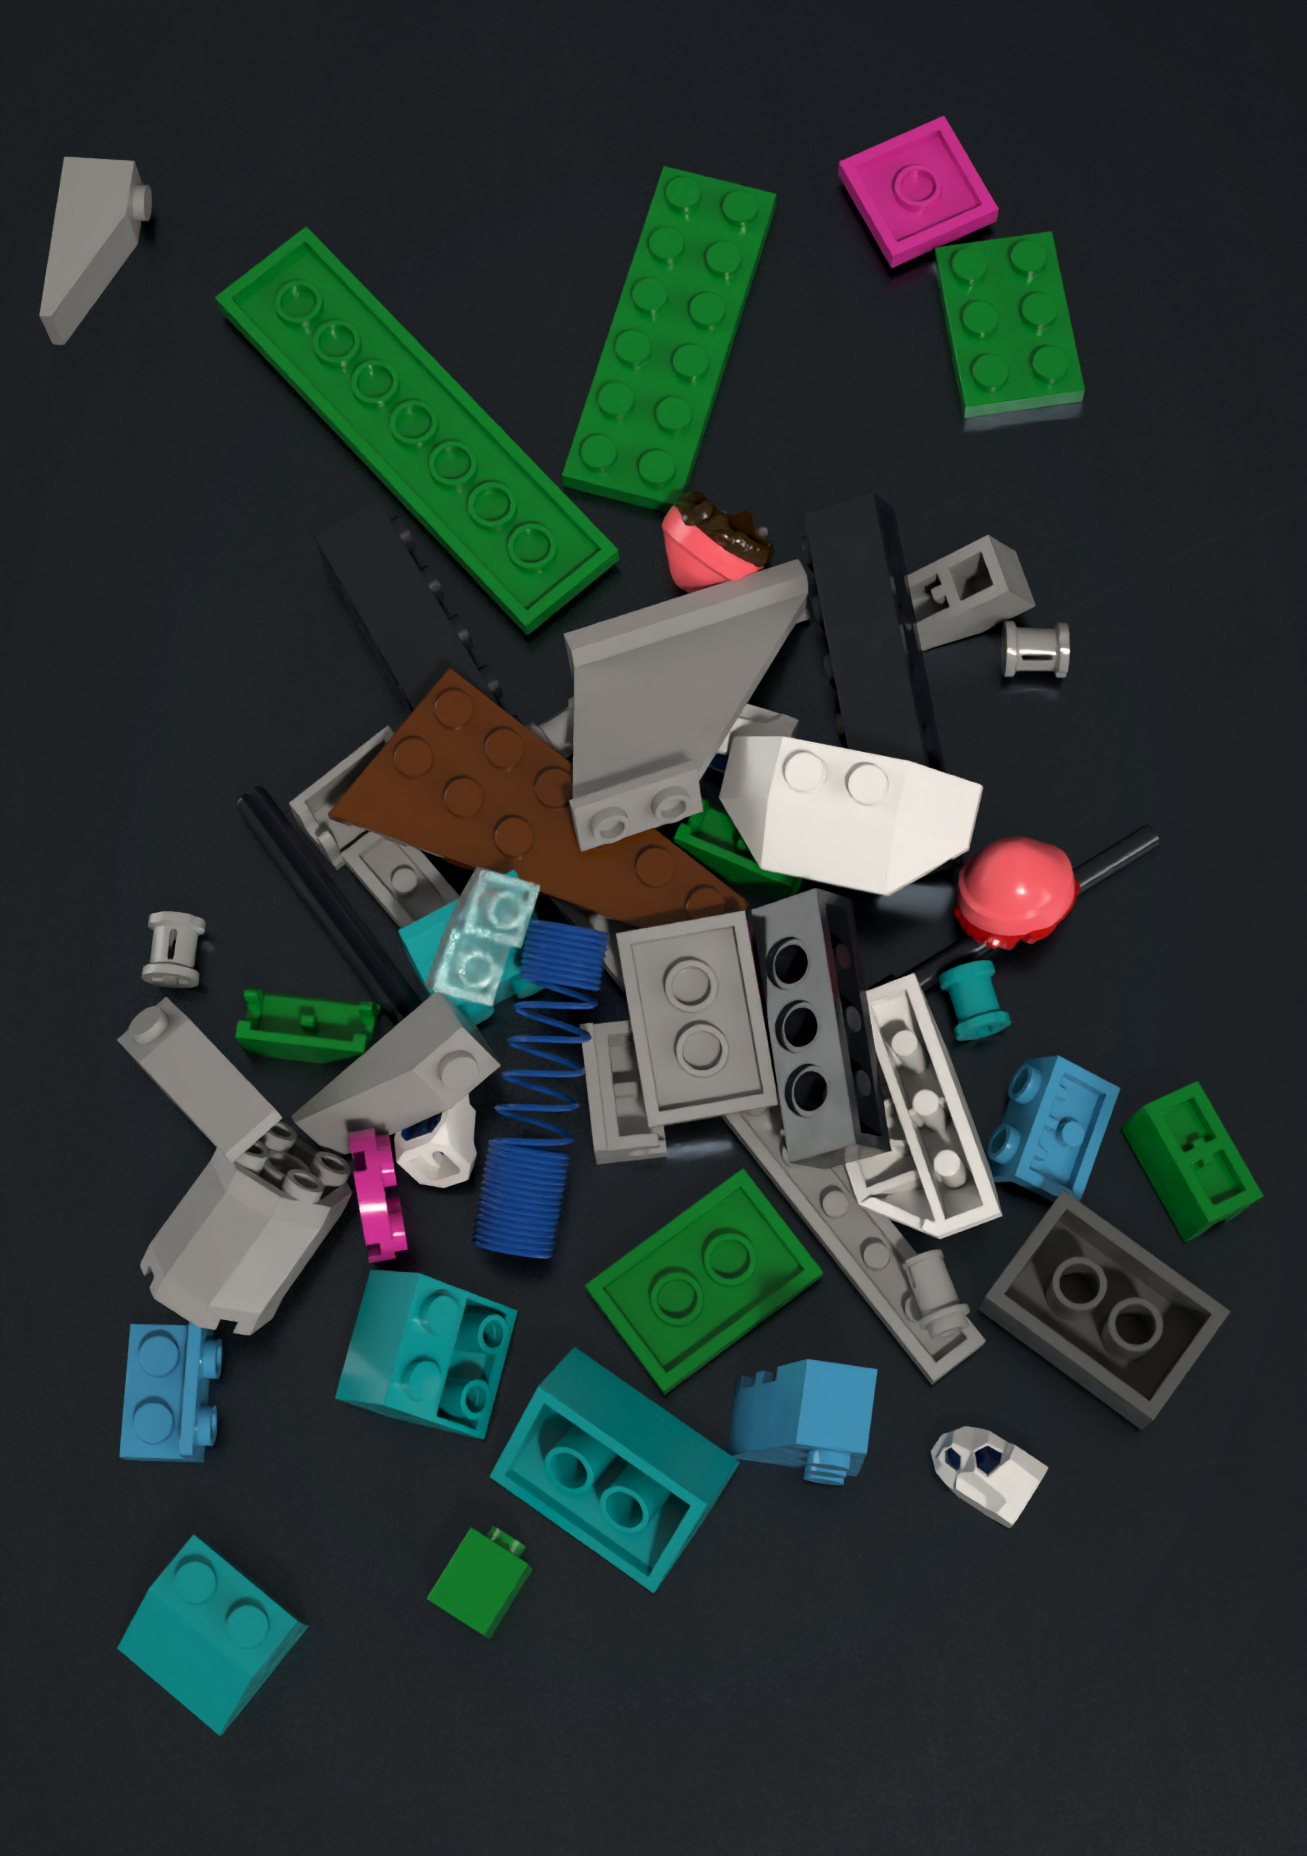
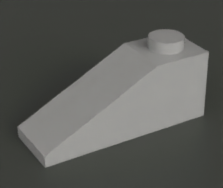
(91, 237)
(968, 592)
(402, 1078)
(199, 1079)

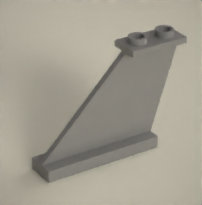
(665, 692)

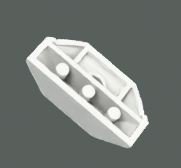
(845, 813)
(936, 1163)

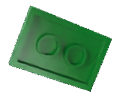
(1008, 324)
(703, 1281)

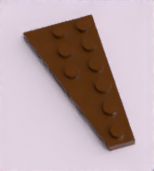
(497, 797)

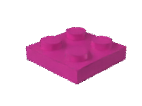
(918, 191)

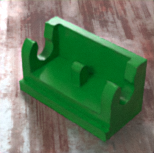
(719, 848)
(307, 1028)
(1191, 1160)

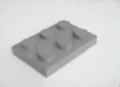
(697, 1019)

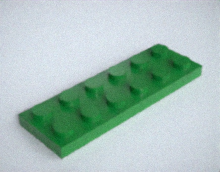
(669, 340)

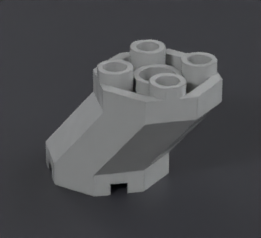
(247, 1231)

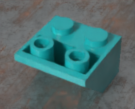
(426, 1353)

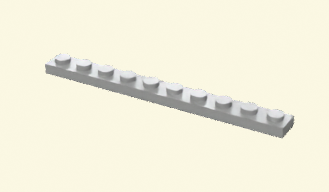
(857, 1239)

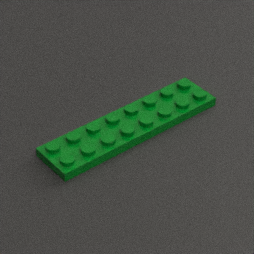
(418, 430)

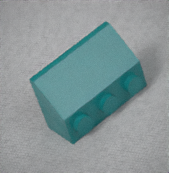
(613, 1468)

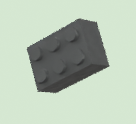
(1104, 1310)

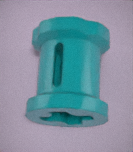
(974, 1000)

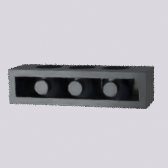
(842, 1055)

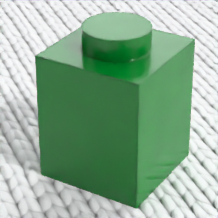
(482, 1579)

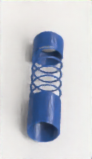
(521, 1179)

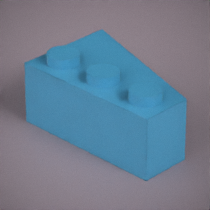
(805, 1419)

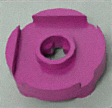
(379, 1215)

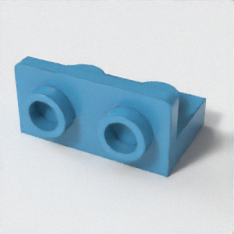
(1051, 1127)
(169, 1393)

